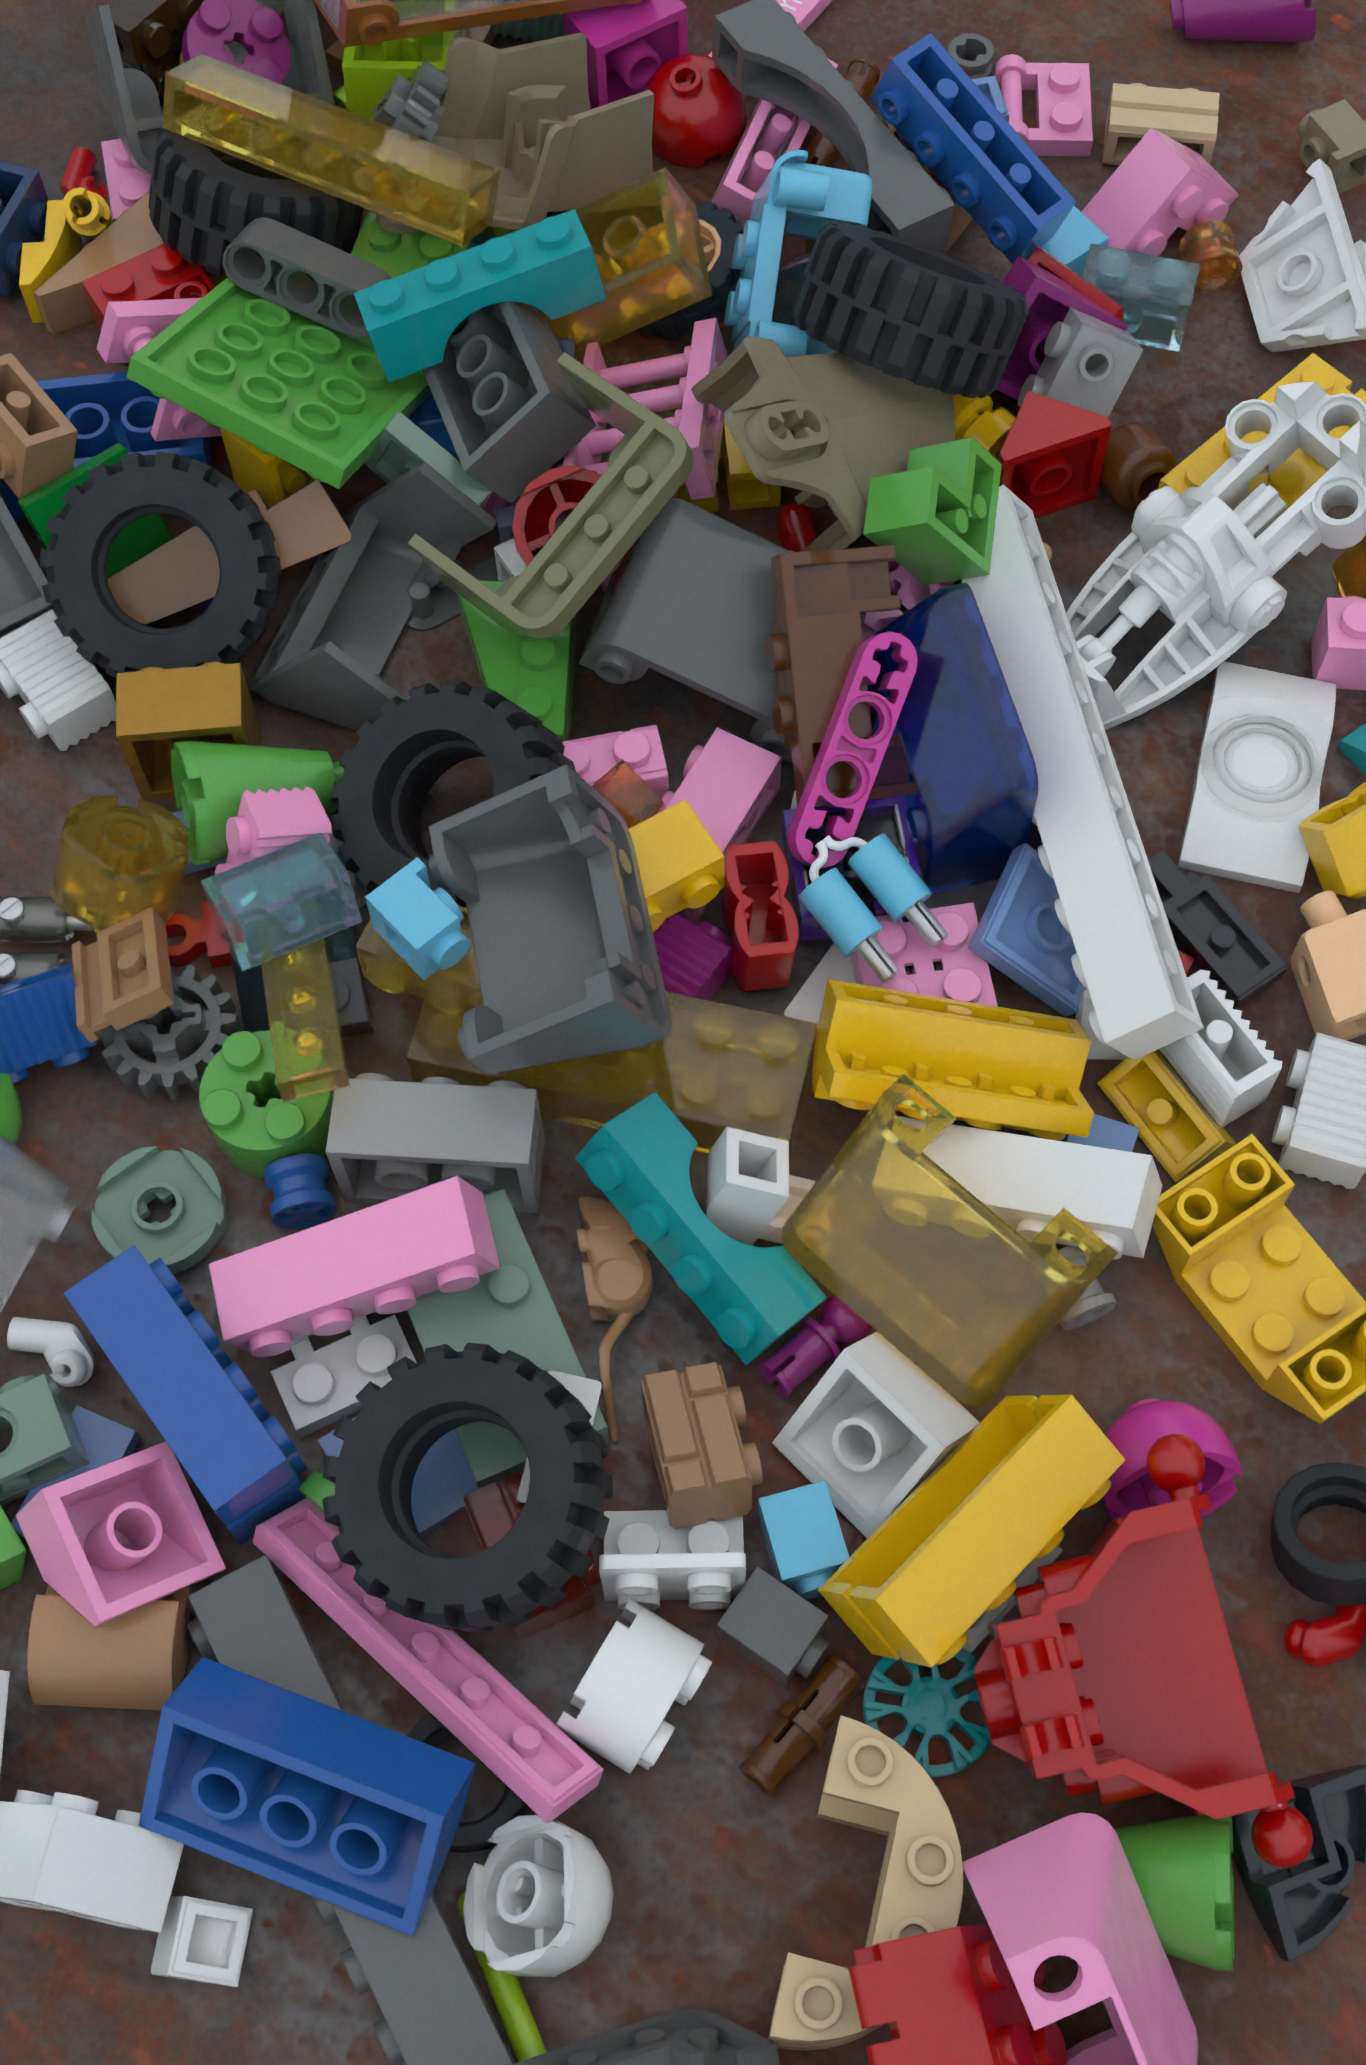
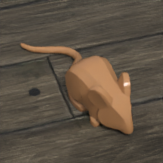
(615, 1280)

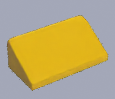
(1167, 1113)

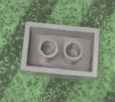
(414, 1134)

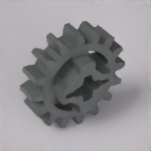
(414, 103)
(177, 1037)

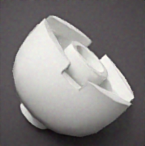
(538, 1899)

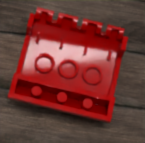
(948, 2003)

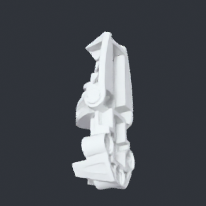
(1200, 551)

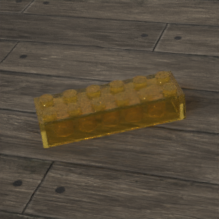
(711, 1072)

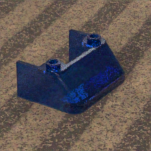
(961, 743)

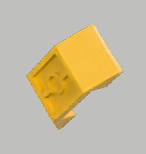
(1265, 1281)

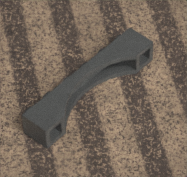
(777, 62)

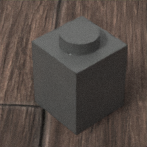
(774, 1629)

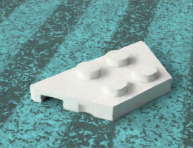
(1306, 272)

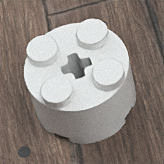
(633, 1688)

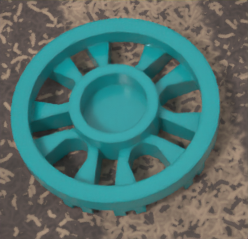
(929, 1711)

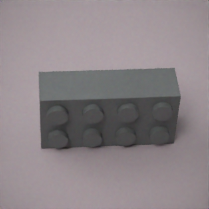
(507, 397)

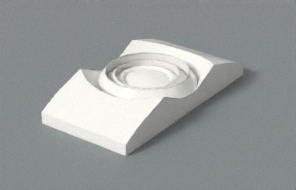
(1258, 776)

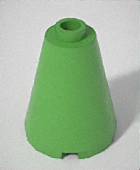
(215, 775)
(1187, 1885)

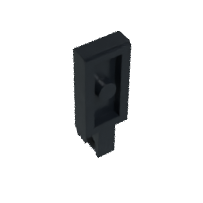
(1215, 932)

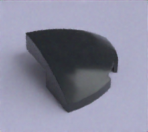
(1305, 1901)

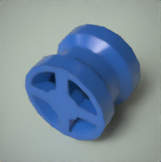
(300, 1191)

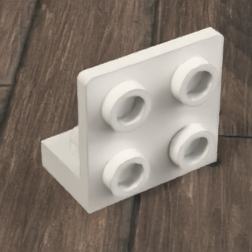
(656, 1562)

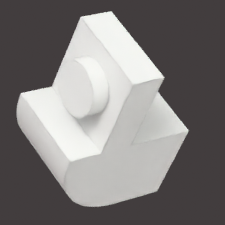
(751, 1186)

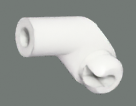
(60, 1344)

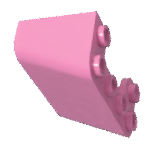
(1077, 1897)

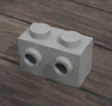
(1084, 363)

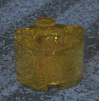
(119, 861)

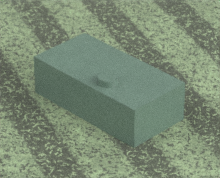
(510, 1313)

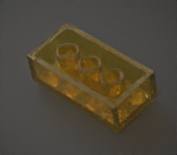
(646, 257)

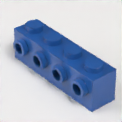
(972, 149)

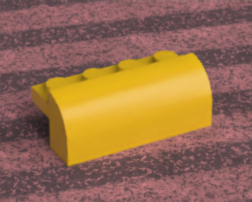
(970, 1057)

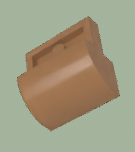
(118, 1664)

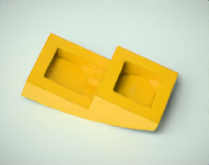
(46, 258)

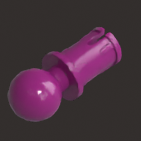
(813, 1346)

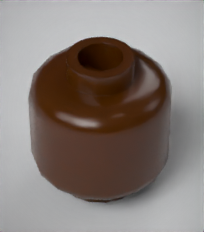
(1135, 464)

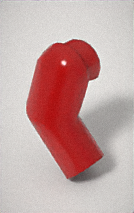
(79, 173)
(795, 527)
(1327, 1638)

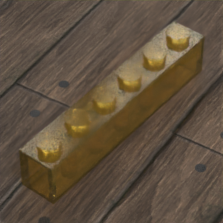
(330, 149)

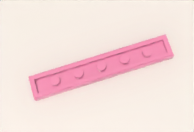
(436, 1669)

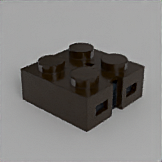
(152, 35)

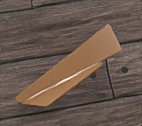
(188, 566)

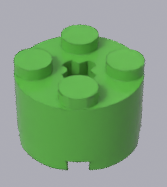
(247, 1110)

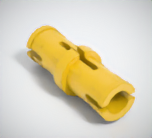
(87, 203)

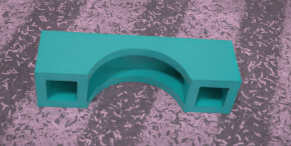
(537, 265)
(740, 1288)

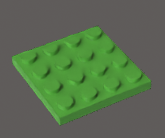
(277, 381)

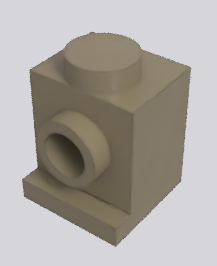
(1339, 140)

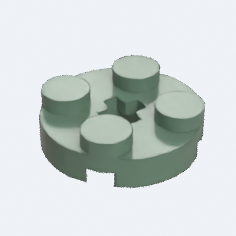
(166, 1175)

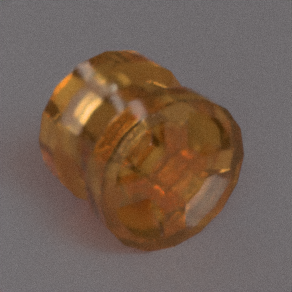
(1213, 248)

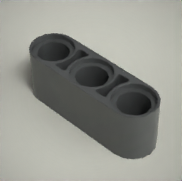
(283, 279)

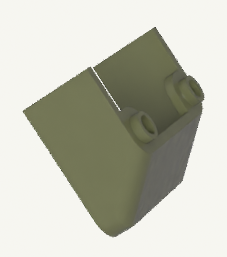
(637, 484)

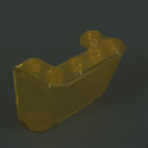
(933, 1259)

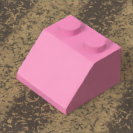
(120, 1535)

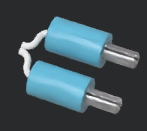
(849, 919)

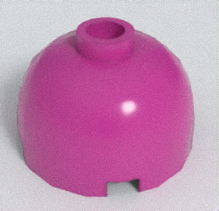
(1140, 1428)

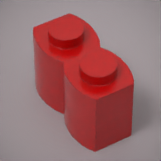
(759, 915)

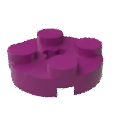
(242, 21)

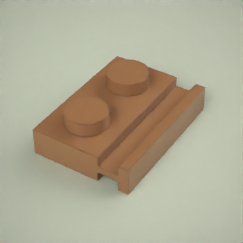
(122, 974)

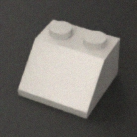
(873, 1431)

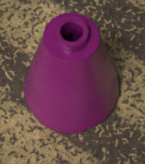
(1244, 20)

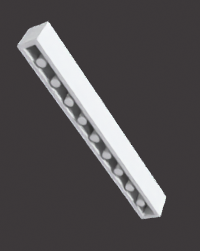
(1081, 804)

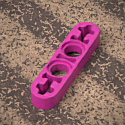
(842, 745)

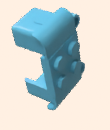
(793, 202)

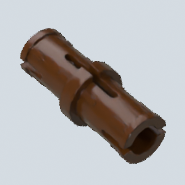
(801, 1726)

